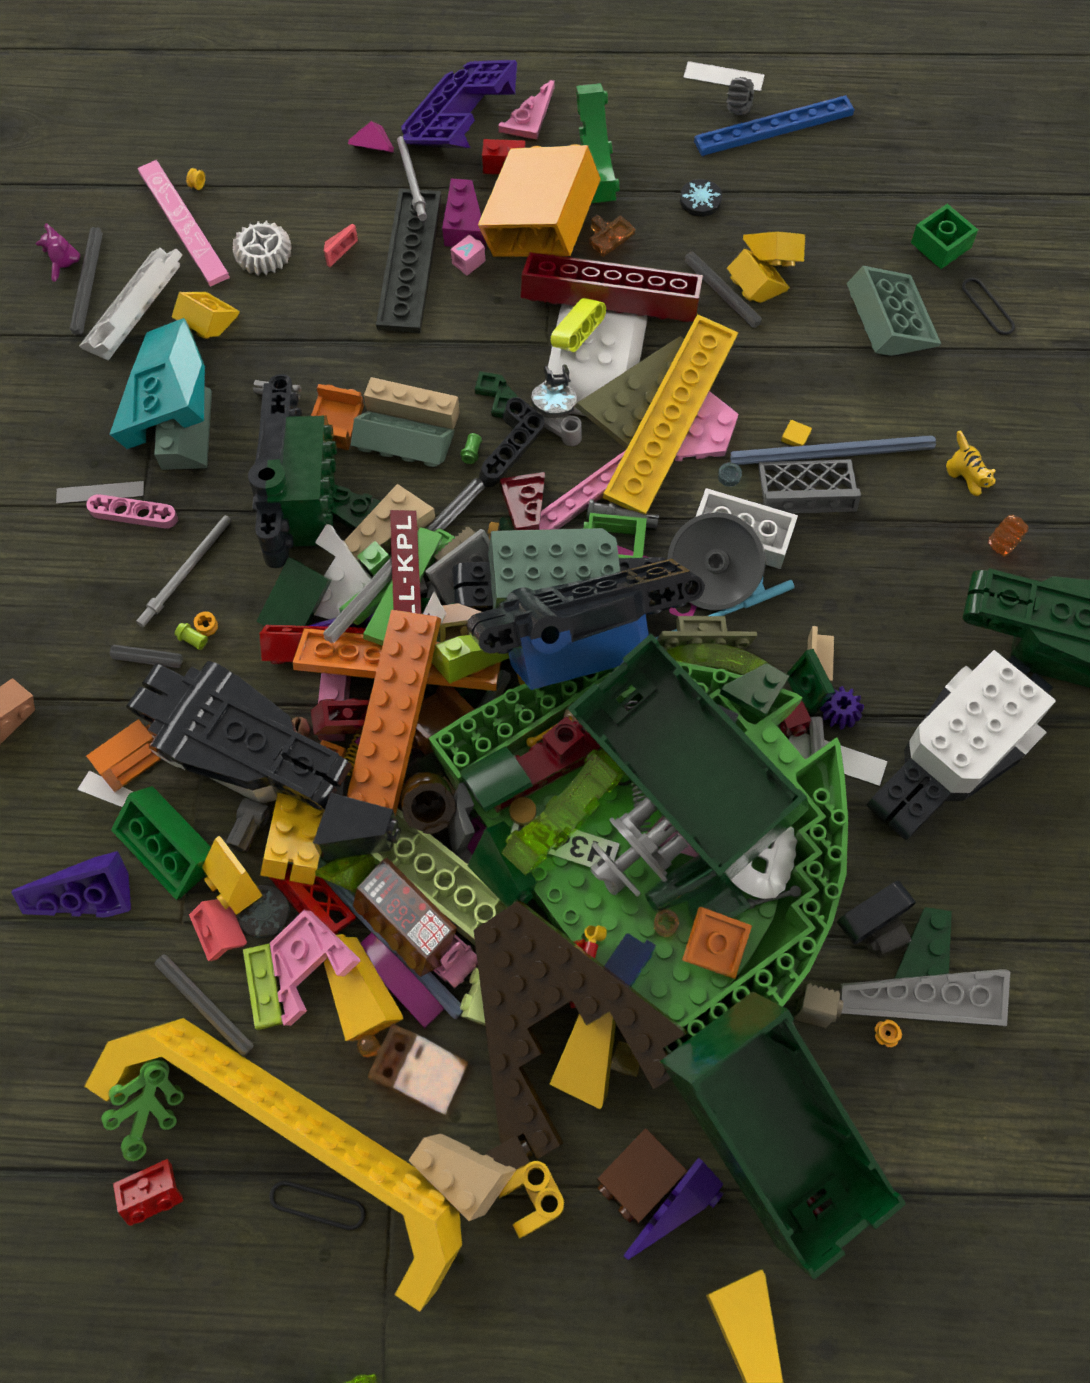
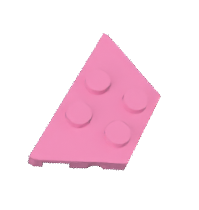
(709, 431)

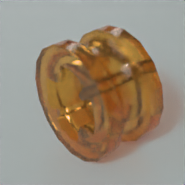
(671, 916)

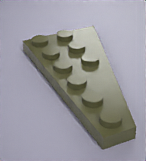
(624, 400)

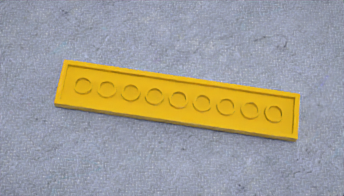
(670, 415)

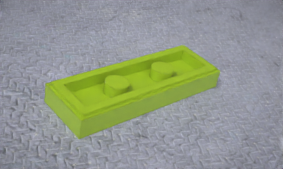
(262, 987)

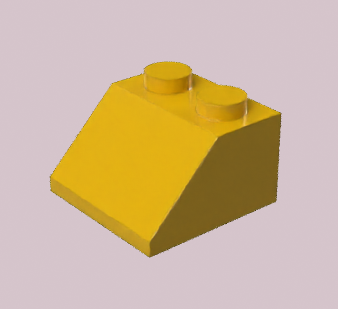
(777, 247)
(756, 277)
(204, 313)
(229, 878)

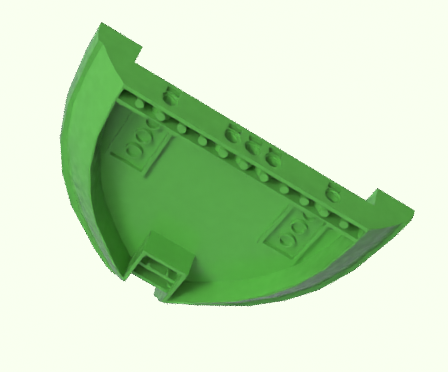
(783, 931)

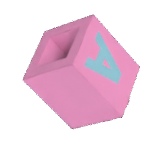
(468, 254)

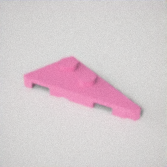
(530, 116)

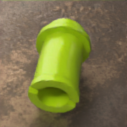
(191, 636)

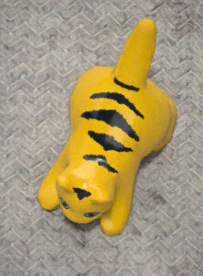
(968, 464)

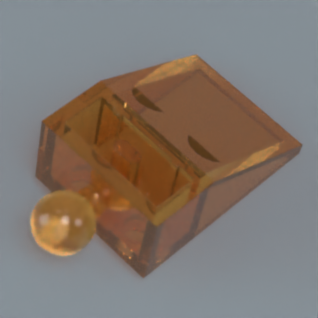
(419, 1071)

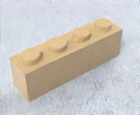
(411, 403)

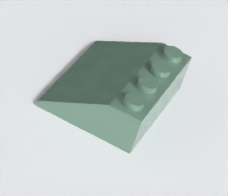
(892, 311)

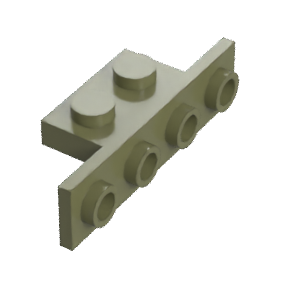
(704, 630)

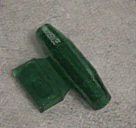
(700, 888)

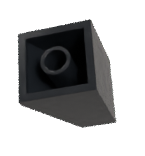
(355, 828)

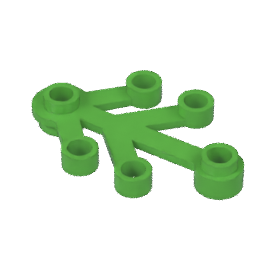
(133, 1144)

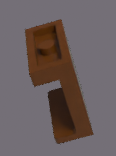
(437, 713)
(640, 1177)

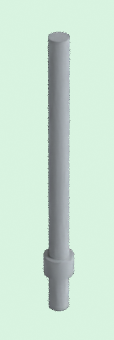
(418, 201)
(155, 605)

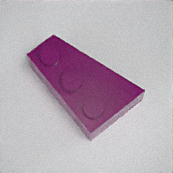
(461, 213)

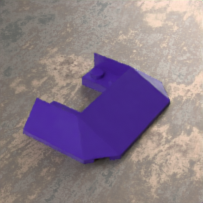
(446, 110)

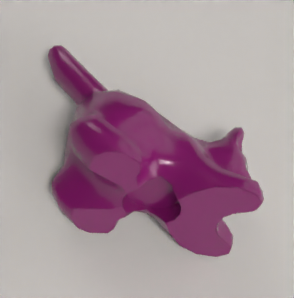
(59, 251)

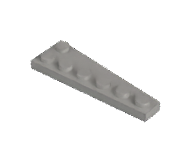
(956, 997)

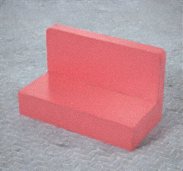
(216, 928)

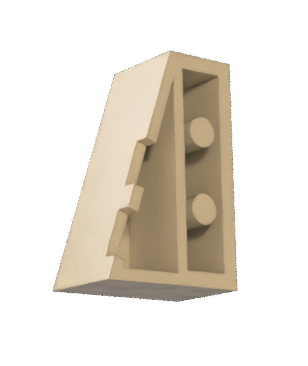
(460, 1174)

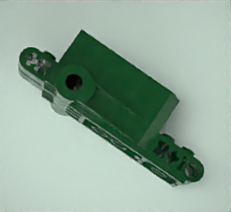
(1044, 617)

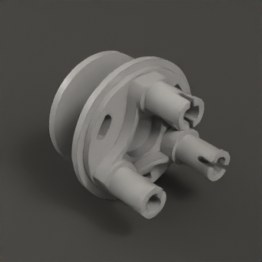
(641, 846)

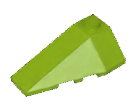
(462, 657)

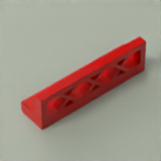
(302, 900)

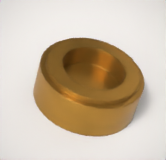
(522, 811)

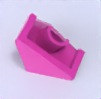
(372, 137)

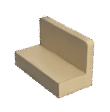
(824, 649)

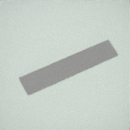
(83, 493)

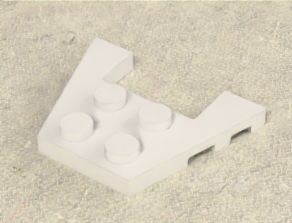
(346, 574)

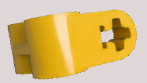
(537, 1194)

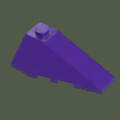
(89, 887)
(687, 1199)

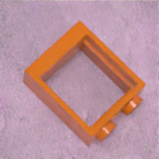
(124, 755)

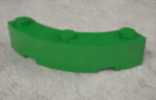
(591, 107)

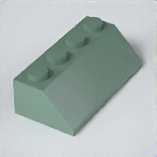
(401, 437)
(181, 446)

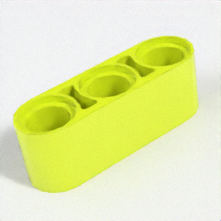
(578, 325)

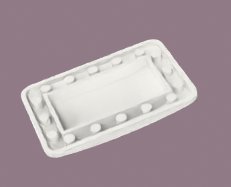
(604, 354)

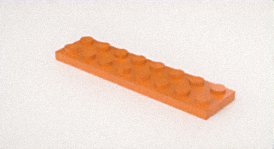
(360, 658)
(394, 709)

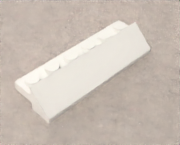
(131, 303)

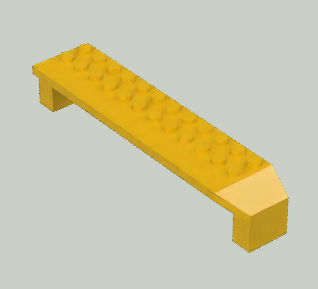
(428, 1215)

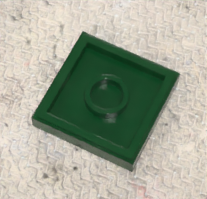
(810, 681)

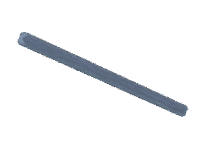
(833, 450)
(432, 984)

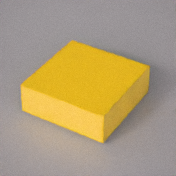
(796, 434)

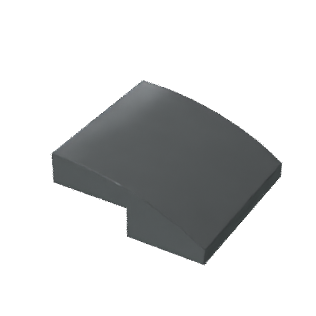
(460, 828)

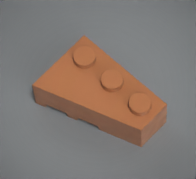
(15, 707)

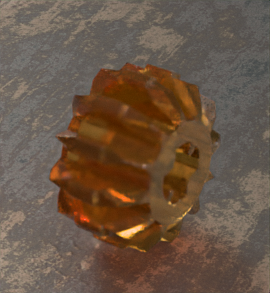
(1008, 535)

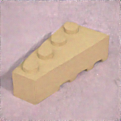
(378, 526)

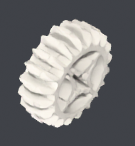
(262, 248)

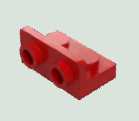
(147, 1193)

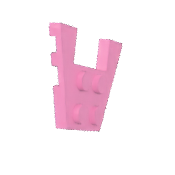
(299, 952)

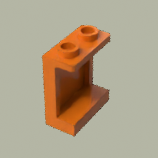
(341, 409)

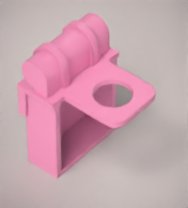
(457, 963)

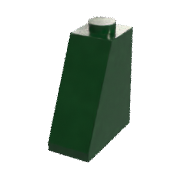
(497, 871)

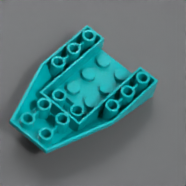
(162, 385)

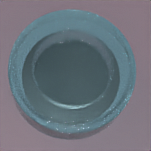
(729, 474)

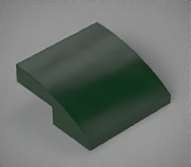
(495, 778)

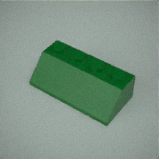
(162, 841)

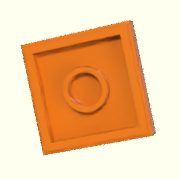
(717, 942)

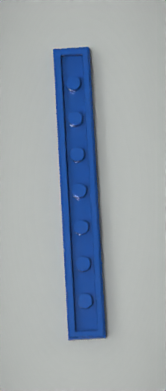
(773, 125)

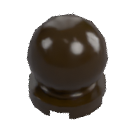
(427, 802)

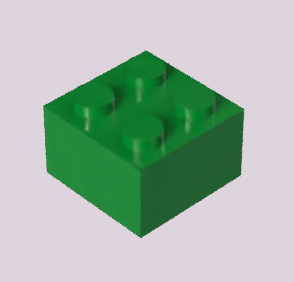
(944, 236)

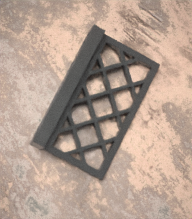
(810, 499)

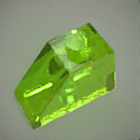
(348, 871)

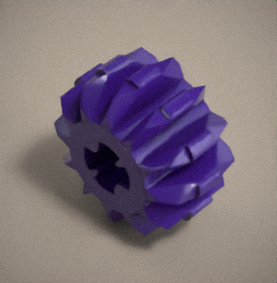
(842, 716)

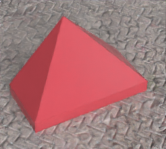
(340, 244)

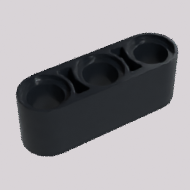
(876, 912)

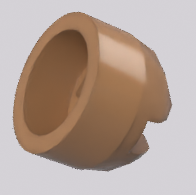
(304, 727)

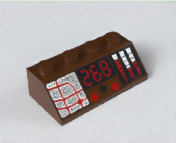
(404, 917)

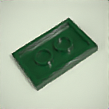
(294, 596)

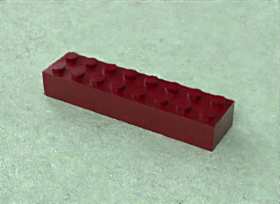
(616, 285)

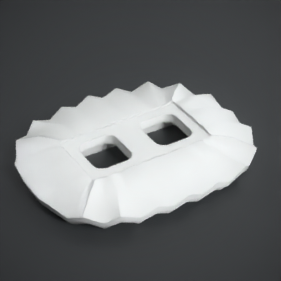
(777, 872)

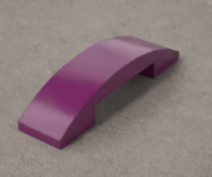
(402, 982)

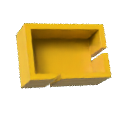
(291, 840)

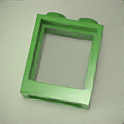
(621, 524)

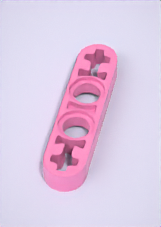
(132, 510)

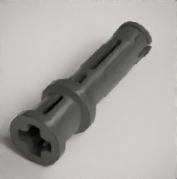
(610, 509)

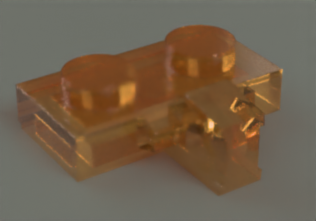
(609, 234)

